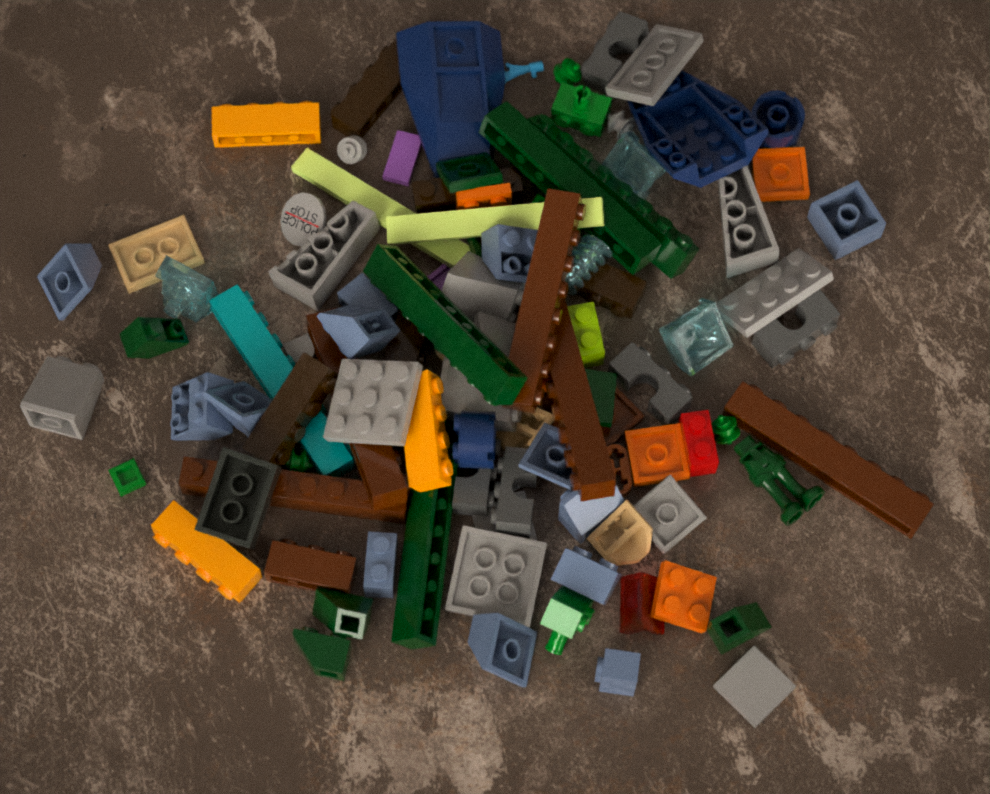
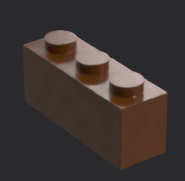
(310, 567)

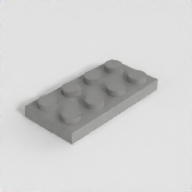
(654, 65)
(773, 292)

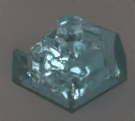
(634, 164)
(185, 290)
(696, 337)

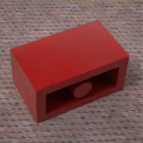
(699, 443)

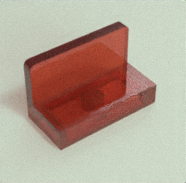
(636, 604)

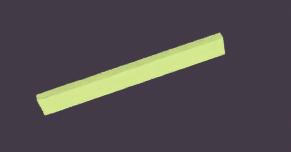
(350, 188)
(473, 222)

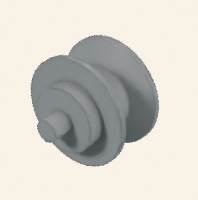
(620, 124)
(352, 149)

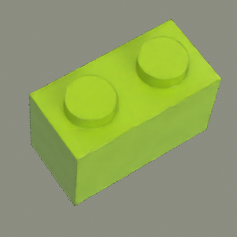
(587, 333)

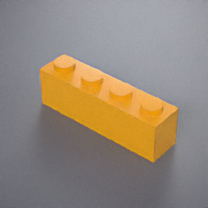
(266, 124)
(426, 439)
(209, 554)

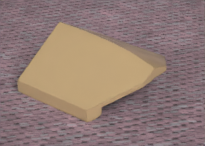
(525, 430)
(623, 536)

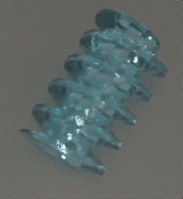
(585, 256)

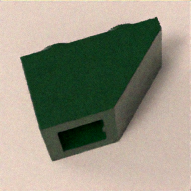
(152, 337)
(343, 612)
(737, 626)
(324, 653)

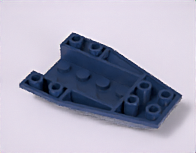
(450, 83)
(698, 131)

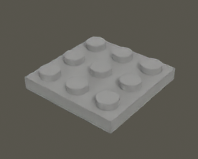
(373, 402)
(495, 575)

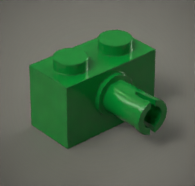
(581, 109)
(566, 616)

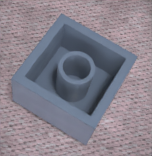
(846, 220)

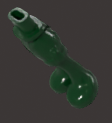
(767, 466)

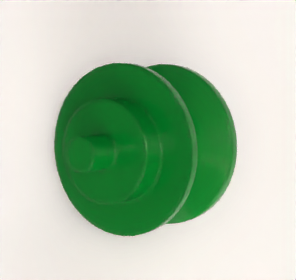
(567, 72)
(725, 429)
(298, 463)

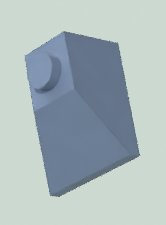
(69, 277)
(239, 404)
(547, 458)
(502, 646)

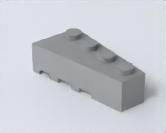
(745, 227)
(327, 256)

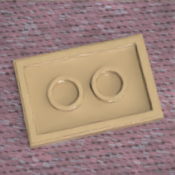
(143, 253)

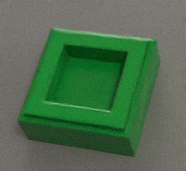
(127, 477)

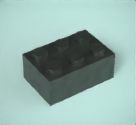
(238, 498)

